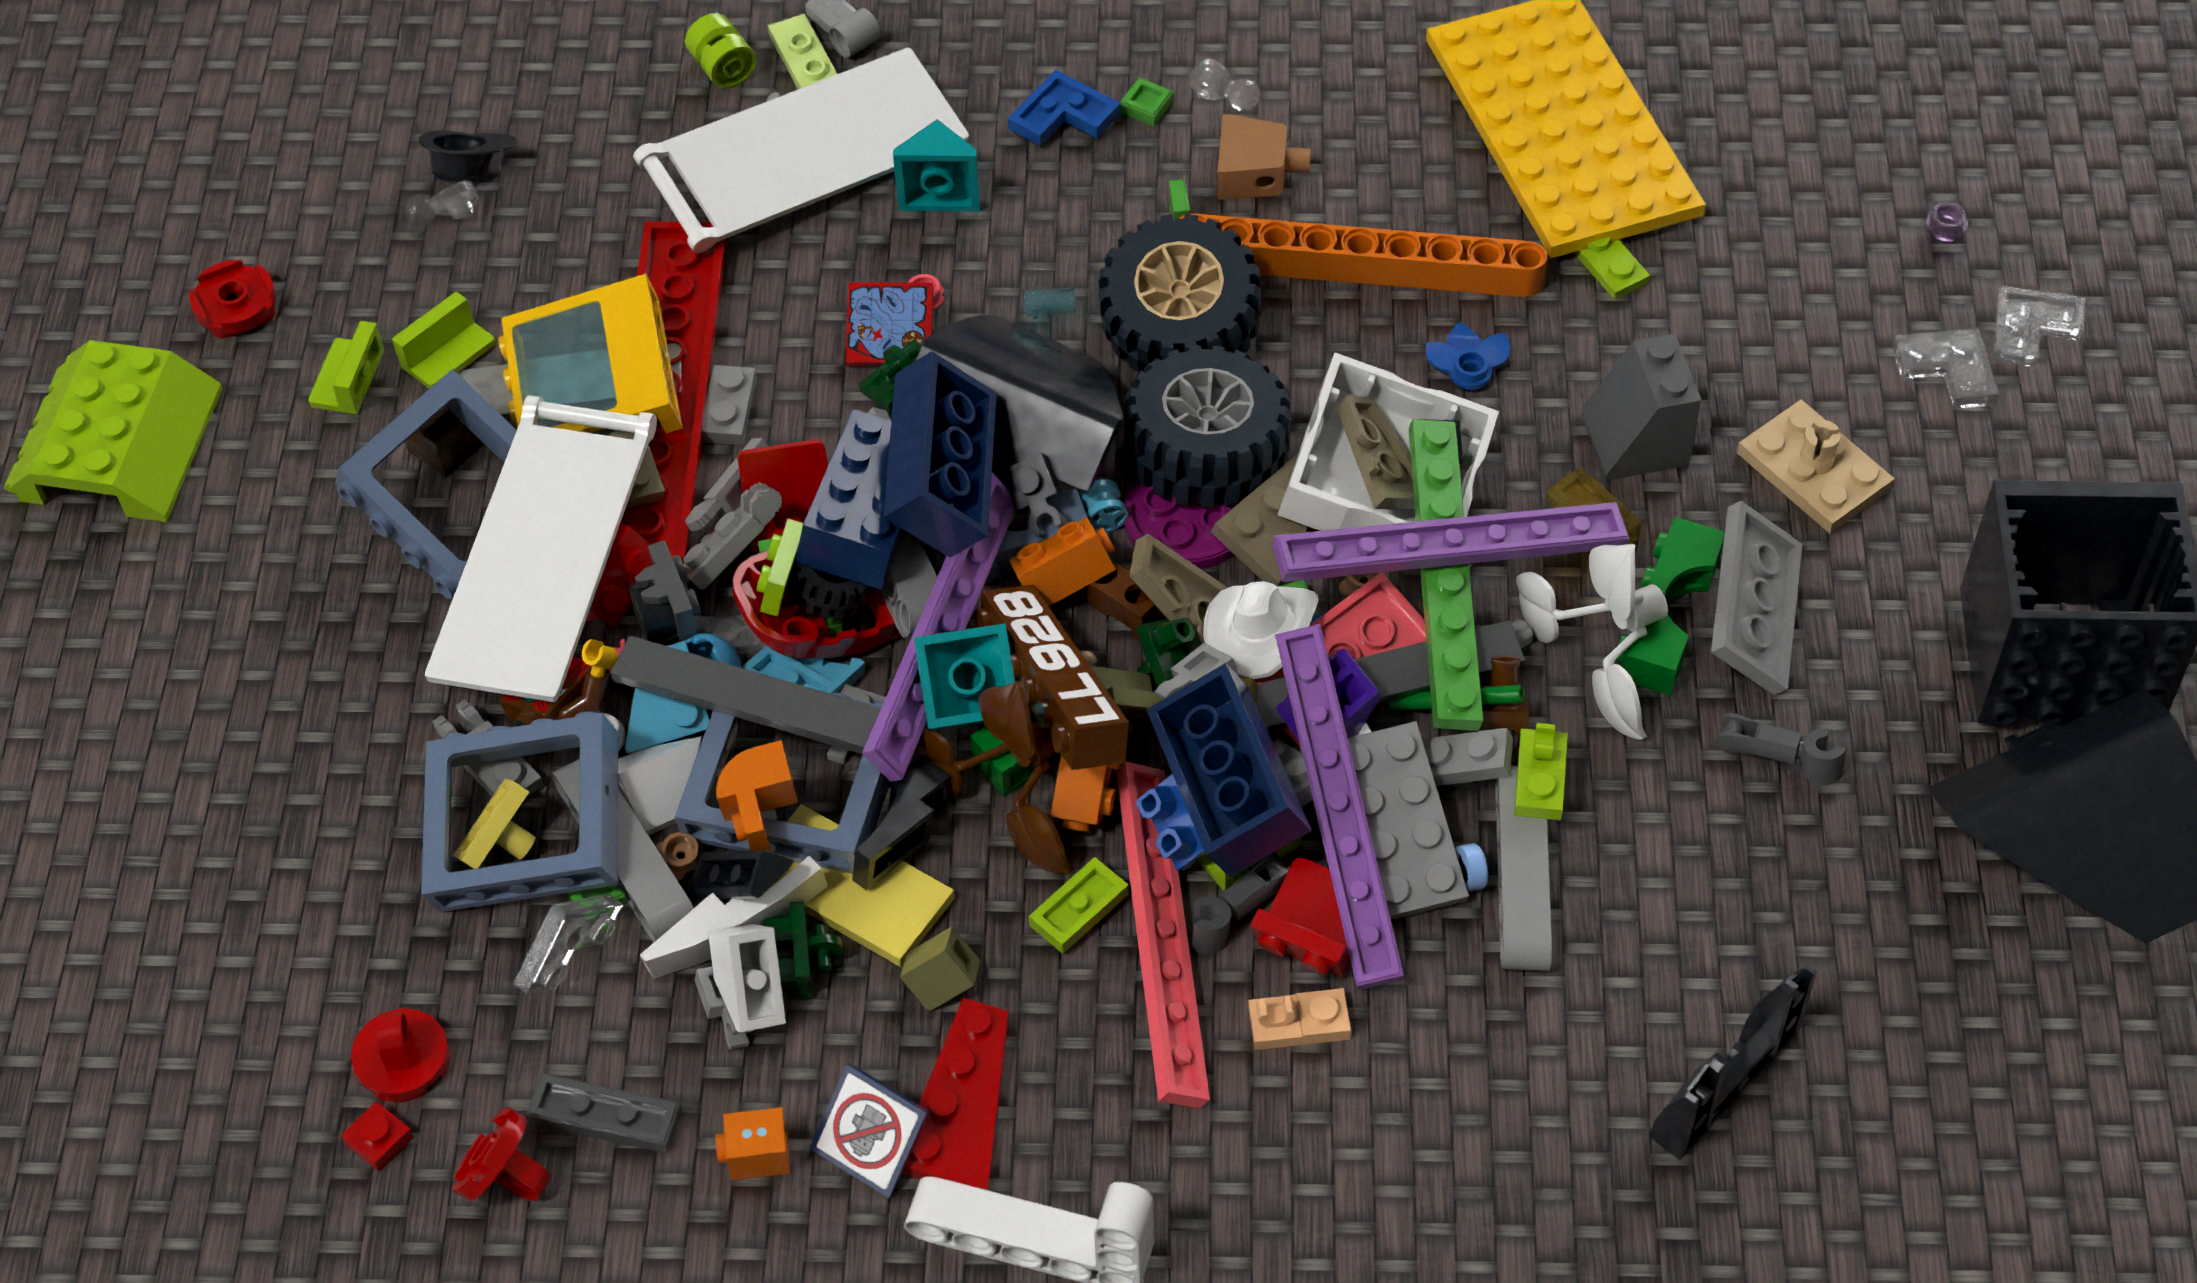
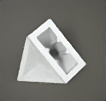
(655, 781)

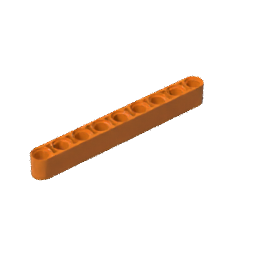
(1391, 256)

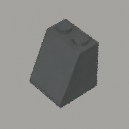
(1644, 411)

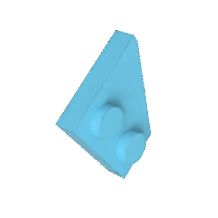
(812, 673)
(661, 718)

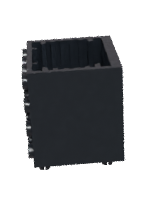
(2078, 546)

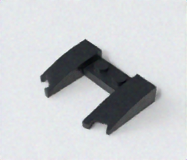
(1718, 1084)

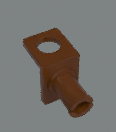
(1514, 716)

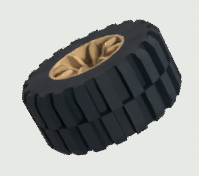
(1178, 289)

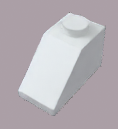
(748, 975)

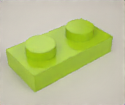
(1613, 267)
(775, 579)
(1078, 905)

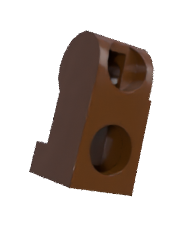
(1122, 599)

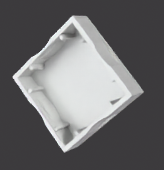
(1326, 481)

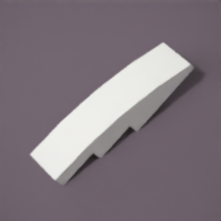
(688, 939)

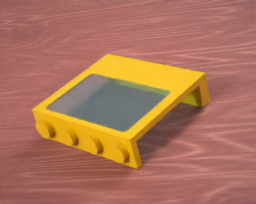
(593, 353)

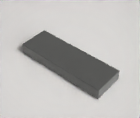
(604, 1113)

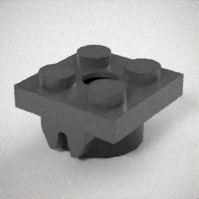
(662, 600)

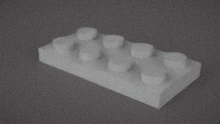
(1757, 598)
(1406, 822)

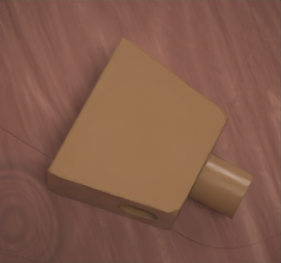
(1256, 158)

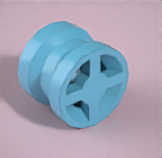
(1103, 505)

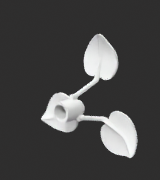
(1614, 580)

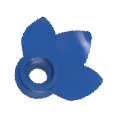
(1467, 357)

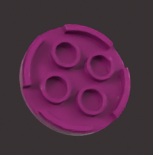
(1176, 526)

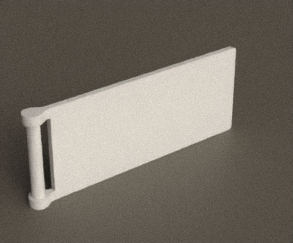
(797, 147)
(540, 552)

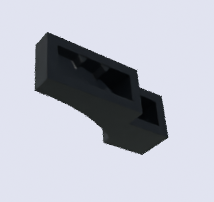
(907, 824)

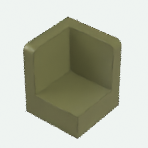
(940, 969)

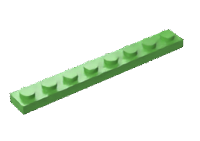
(1445, 588)

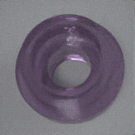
(1946, 222)

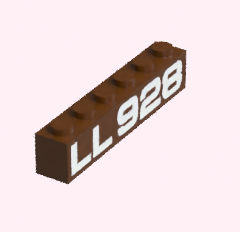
(1057, 679)

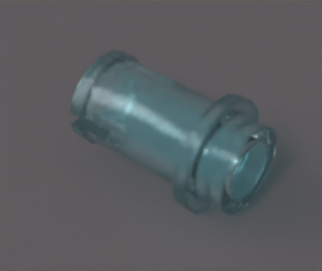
(1048, 301)

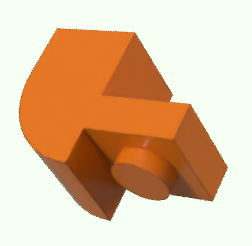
(754, 784)

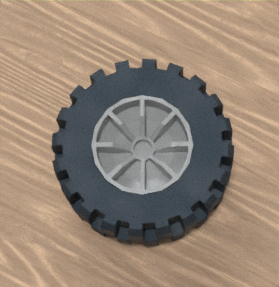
(1206, 426)

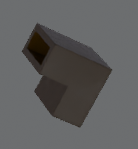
(443, 443)

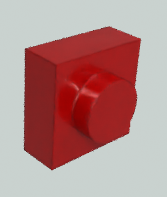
(377, 1136)

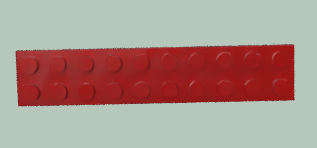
(689, 303)

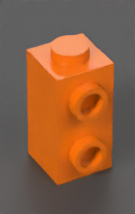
(1065, 561)
(1083, 795)

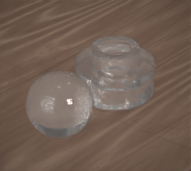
(1213, 81)
(454, 200)

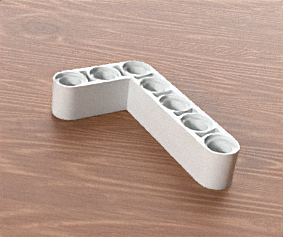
(1038, 1235)

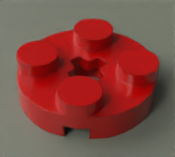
(227, 317)

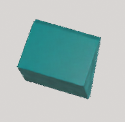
(936, 172)
(958, 669)

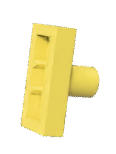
(496, 827)

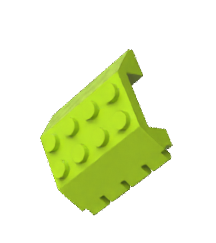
(118, 427)

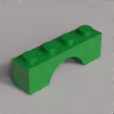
(1684, 566)

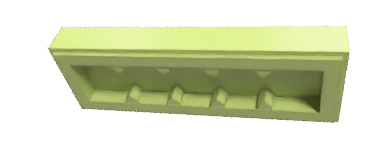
(801, 51)

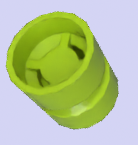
(720, 50)

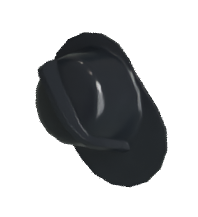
(463, 155)

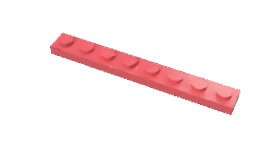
(1162, 949)

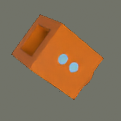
(754, 1144)

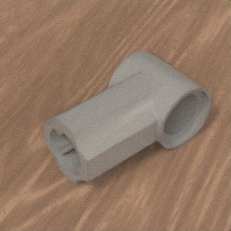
(847, 28)

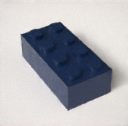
(940, 455)
(846, 519)
(1228, 770)

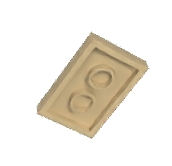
(1815, 466)

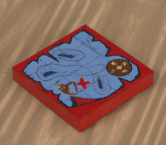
(886, 316)

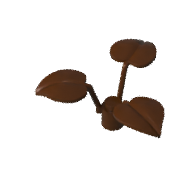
(1008, 719)

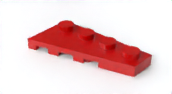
(963, 1099)

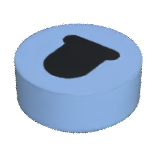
(1472, 866)

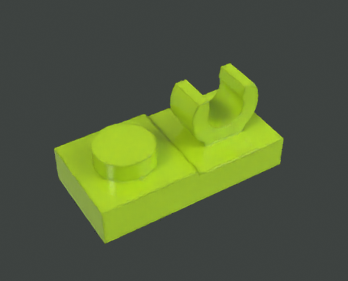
(1541, 773)

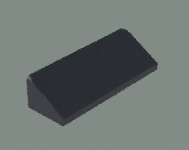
(737, 874)

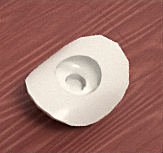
(1247, 617)

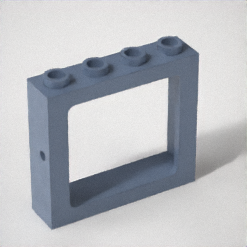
(387, 514)
(827, 848)
(587, 868)

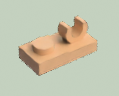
(1299, 1019)

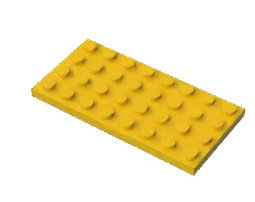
(1564, 124)

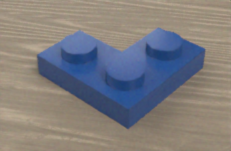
(1061, 101)

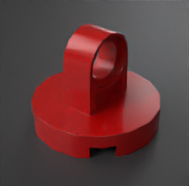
(400, 1054)
(498, 1160)

